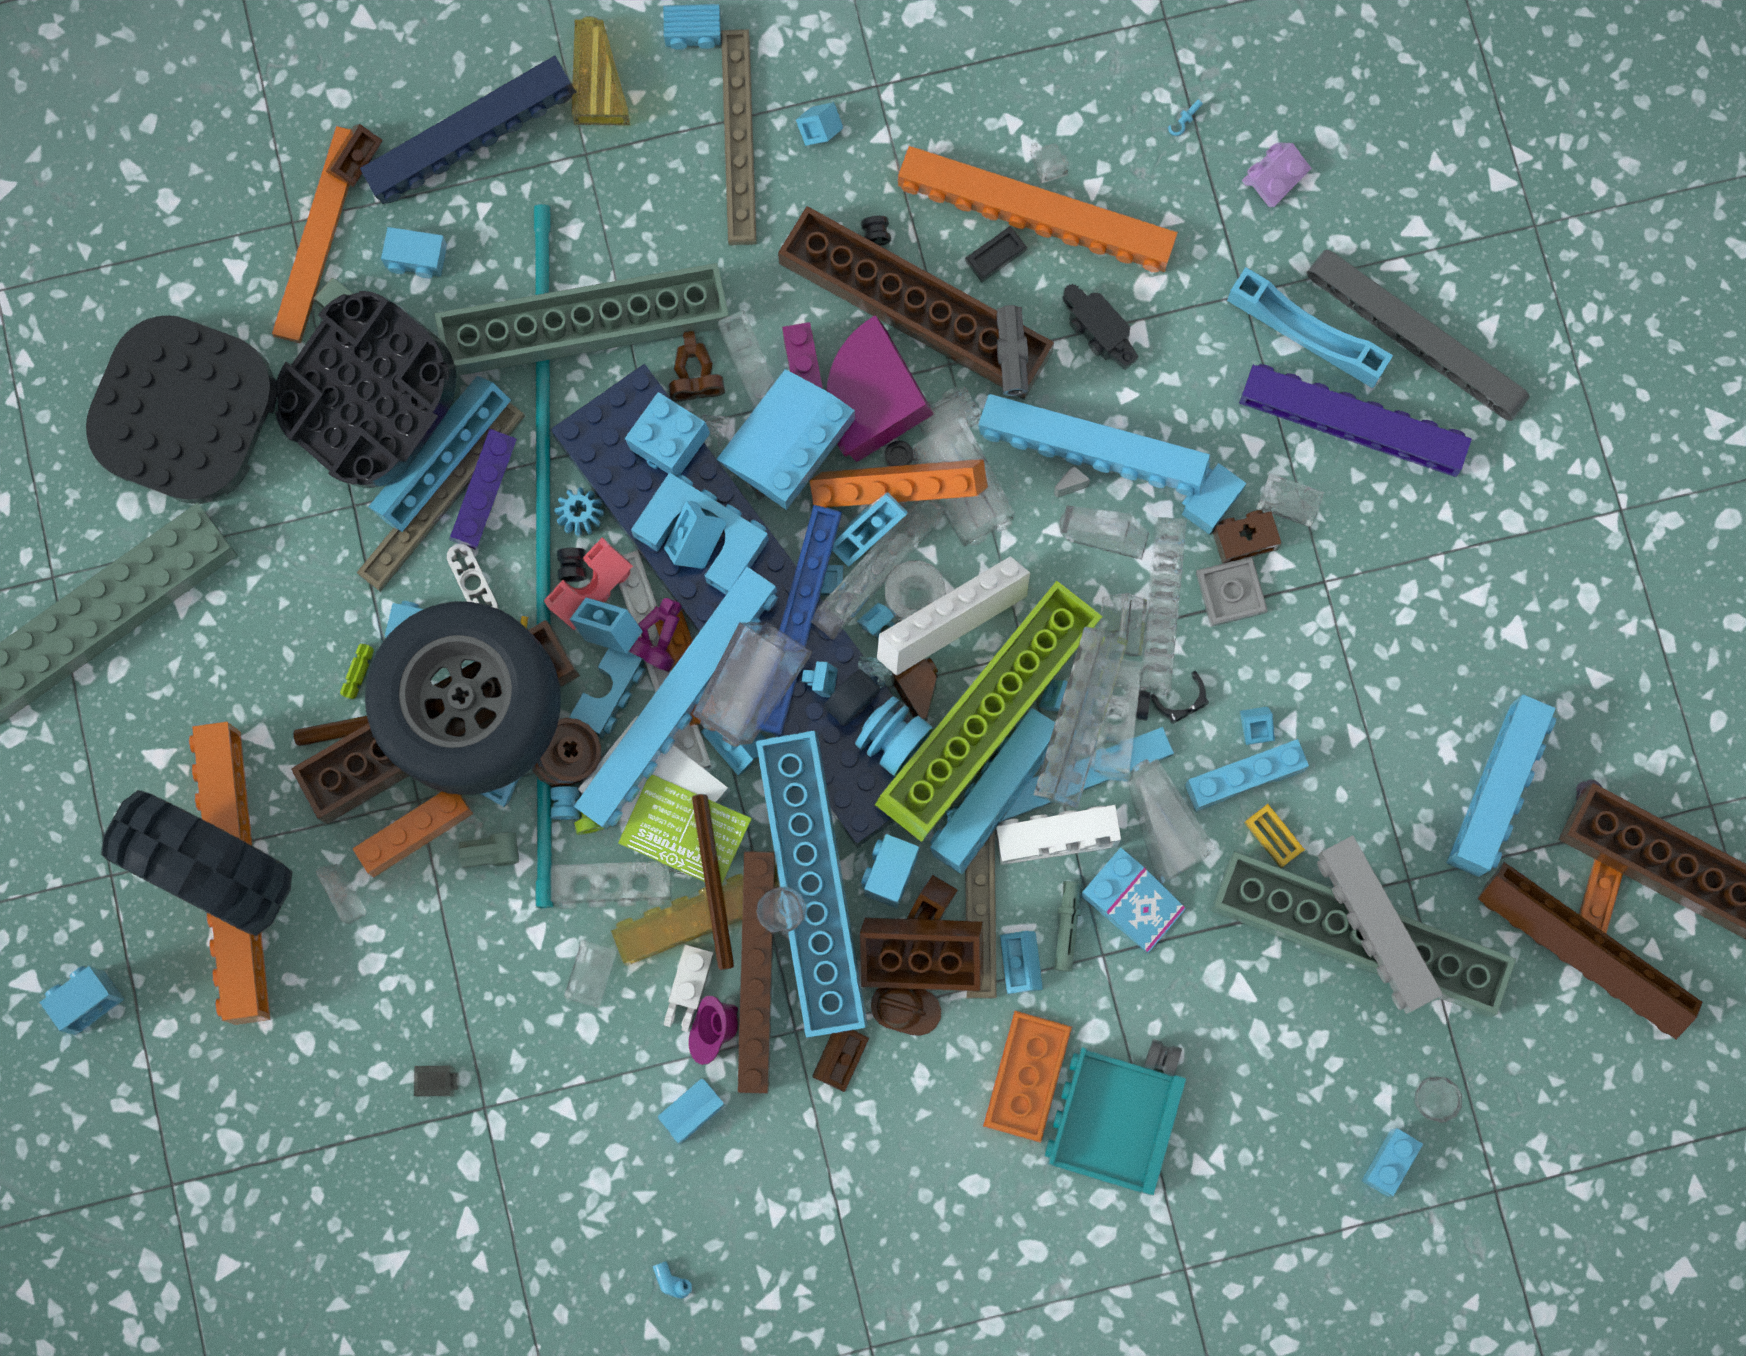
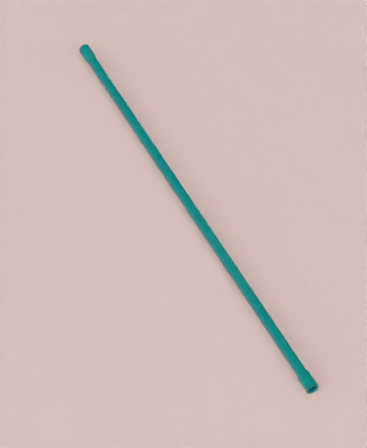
(542, 229)

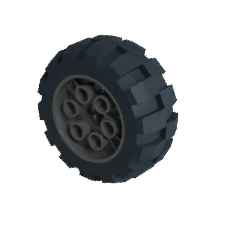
(197, 862)

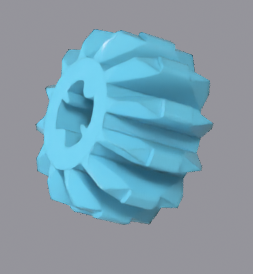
(572, 505)

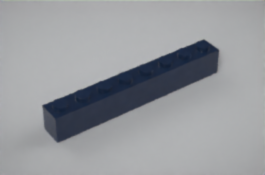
(468, 130)

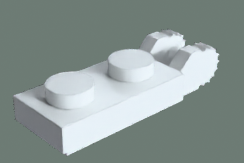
(688, 984)

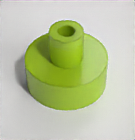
(586, 825)

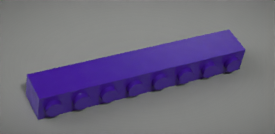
(1355, 420)

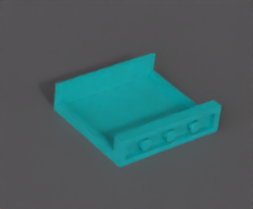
(1115, 1121)

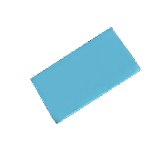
(1021, 962)

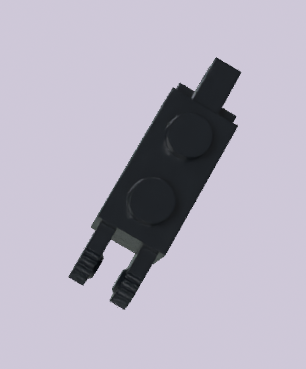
(1100, 325)

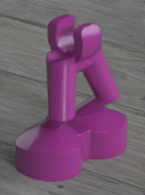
(643, 646)

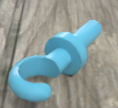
(1186, 117)

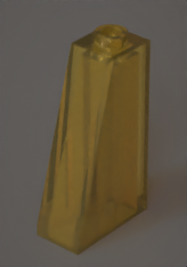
(595, 77)

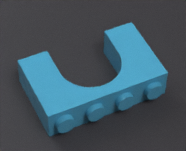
(742, 538)

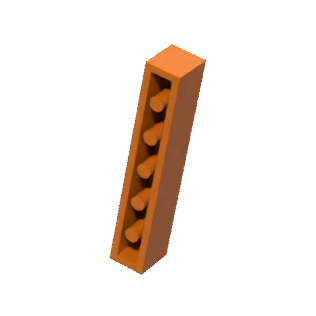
(902, 482)

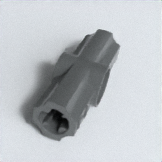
(1012, 350)

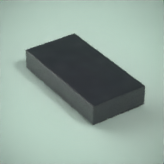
(996, 254)

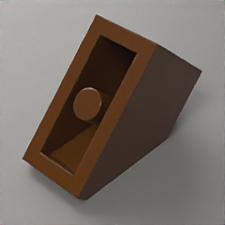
(933, 900)

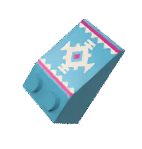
(1133, 900)

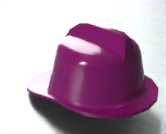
(712, 1027)

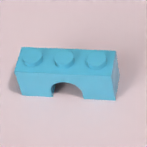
(601, 712)

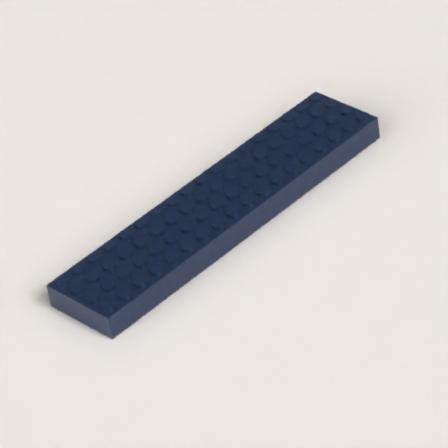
(626, 484)

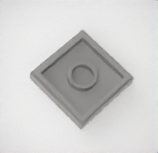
(1231, 591)

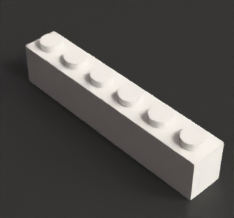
(953, 615)

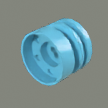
(893, 735)

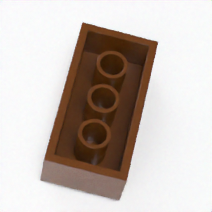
(922, 954)

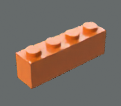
(411, 832)

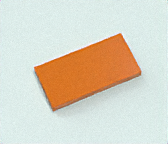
(1027, 1076)

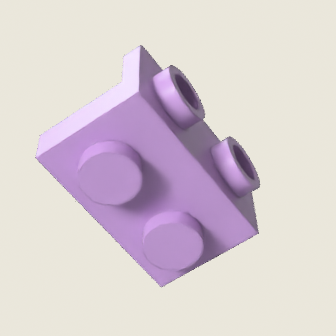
(1277, 172)

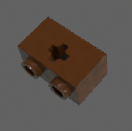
(1263, 539)

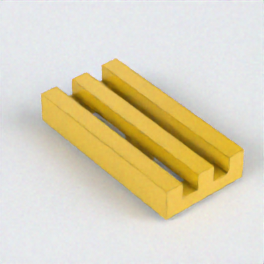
(1264, 841)

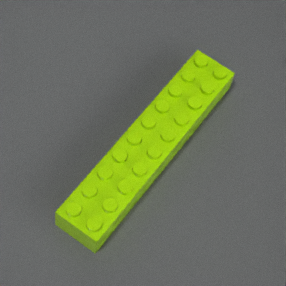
(987, 711)

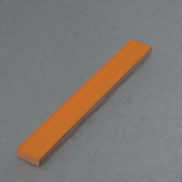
(312, 250)

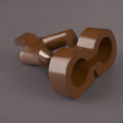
(689, 388)

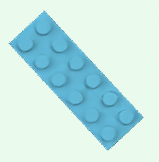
(1501, 786)

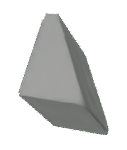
(1071, 482)

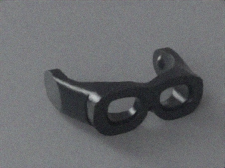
(1177, 715)

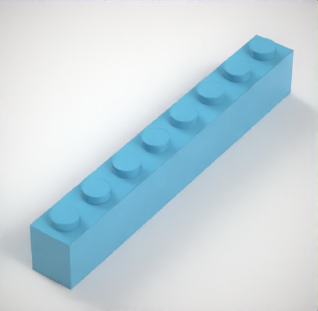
(1094, 445)

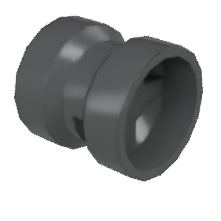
(1156, 1055)

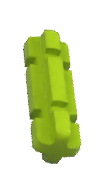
(357, 671)

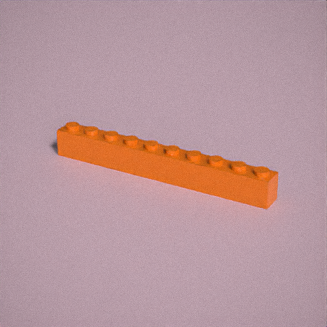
(1036, 209)

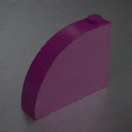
(878, 386)

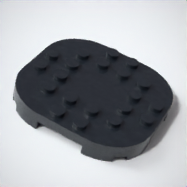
(366, 389)
(180, 409)

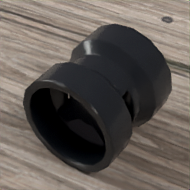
(571, 564)

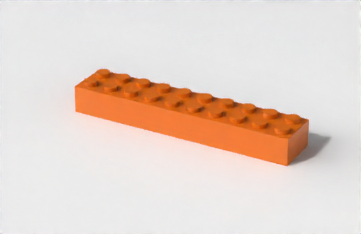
(225, 804)

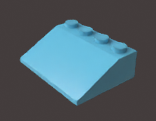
(787, 438)

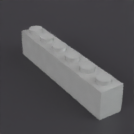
(1379, 925)

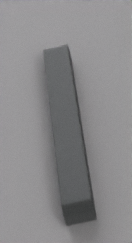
(1418, 335)

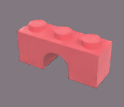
(608, 570)

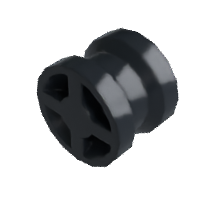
(876, 229)

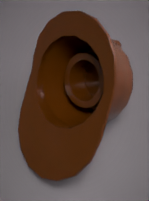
(906, 1010)

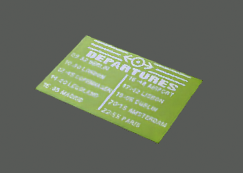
(667, 832)

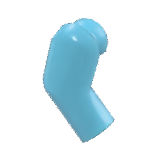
(670, 1284)

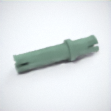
(1069, 915)

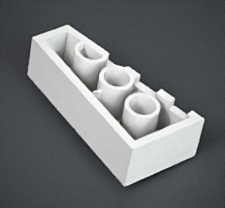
(1058, 835)

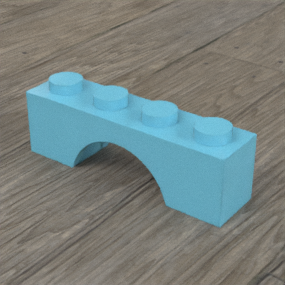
(1246, 774)

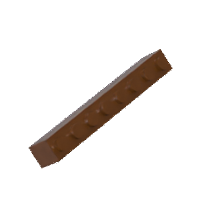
(1590, 951)
(755, 976)

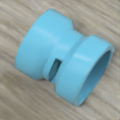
(564, 803)

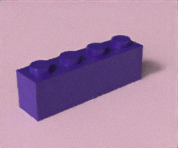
(482, 489)

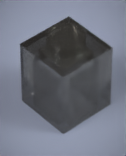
(435, 1081)

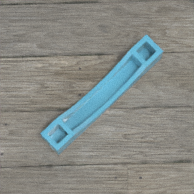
(1266, 303)

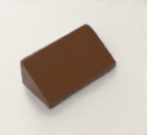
(353, 154)
(840, 1058)

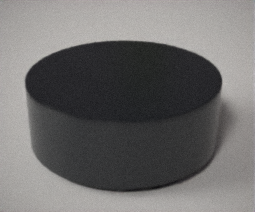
(898, 454)
(1143, 705)

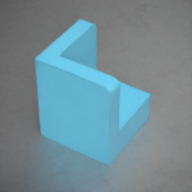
(819, 123)

